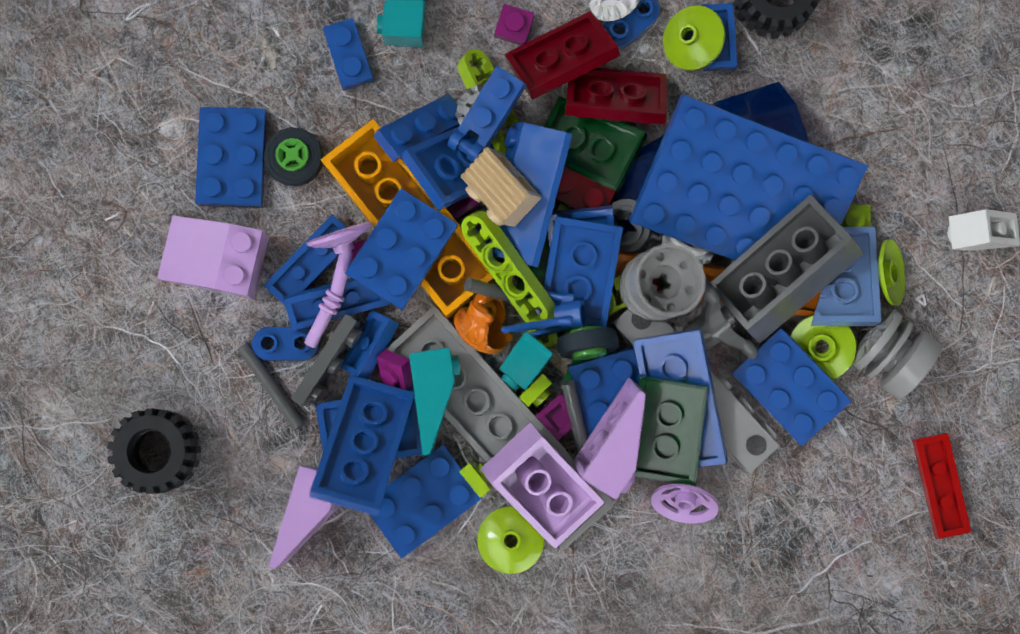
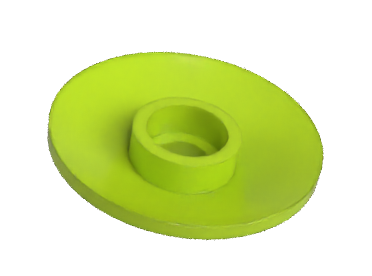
(702, 47)
(891, 272)
(841, 347)
(496, 553)

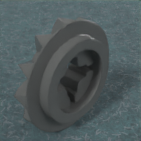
(632, 239)

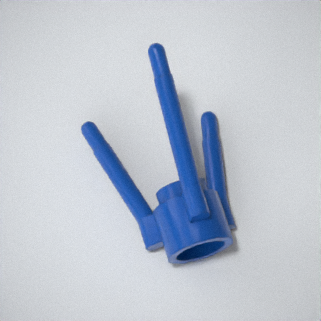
(567, 316)

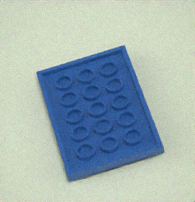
(733, 179)

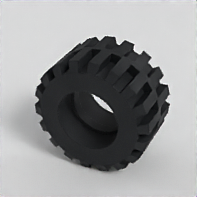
(773, 18)
(126, 451)

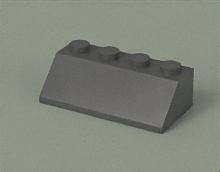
(786, 268)

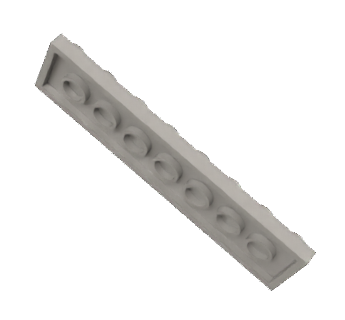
(481, 403)

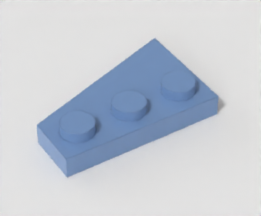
(855, 293)

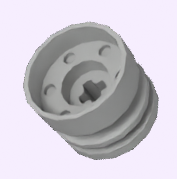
(676, 273)
(901, 358)

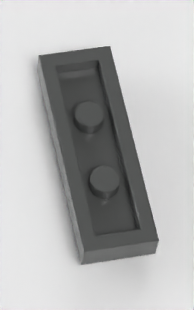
(328, 361)

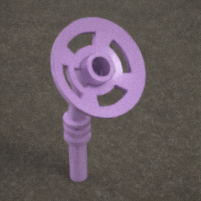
(342, 244)
(686, 499)

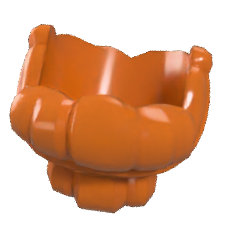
(482, 324)

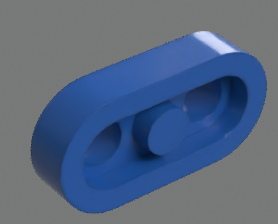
(634, 24)
(284, 344)

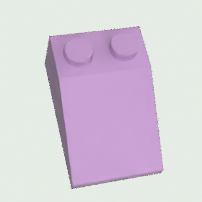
(214, 256)
(612, 448)
(542, 485)
(301, 518)

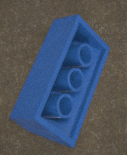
(540, 158)

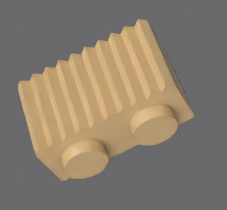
(500, 188)

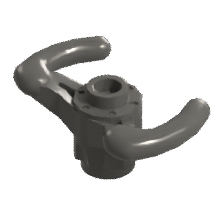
(717, 324)

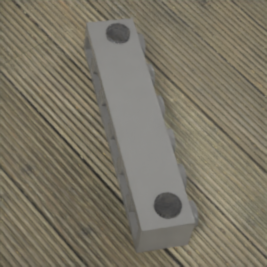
(743, 436)

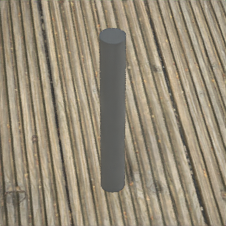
(488, 289)
(271, 386)
(575, 413)

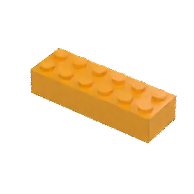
(372, 184)

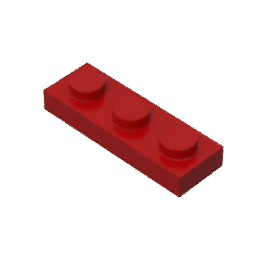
(941, 486)

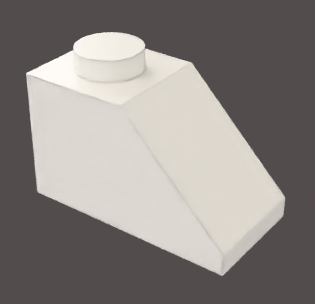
(983, 230)

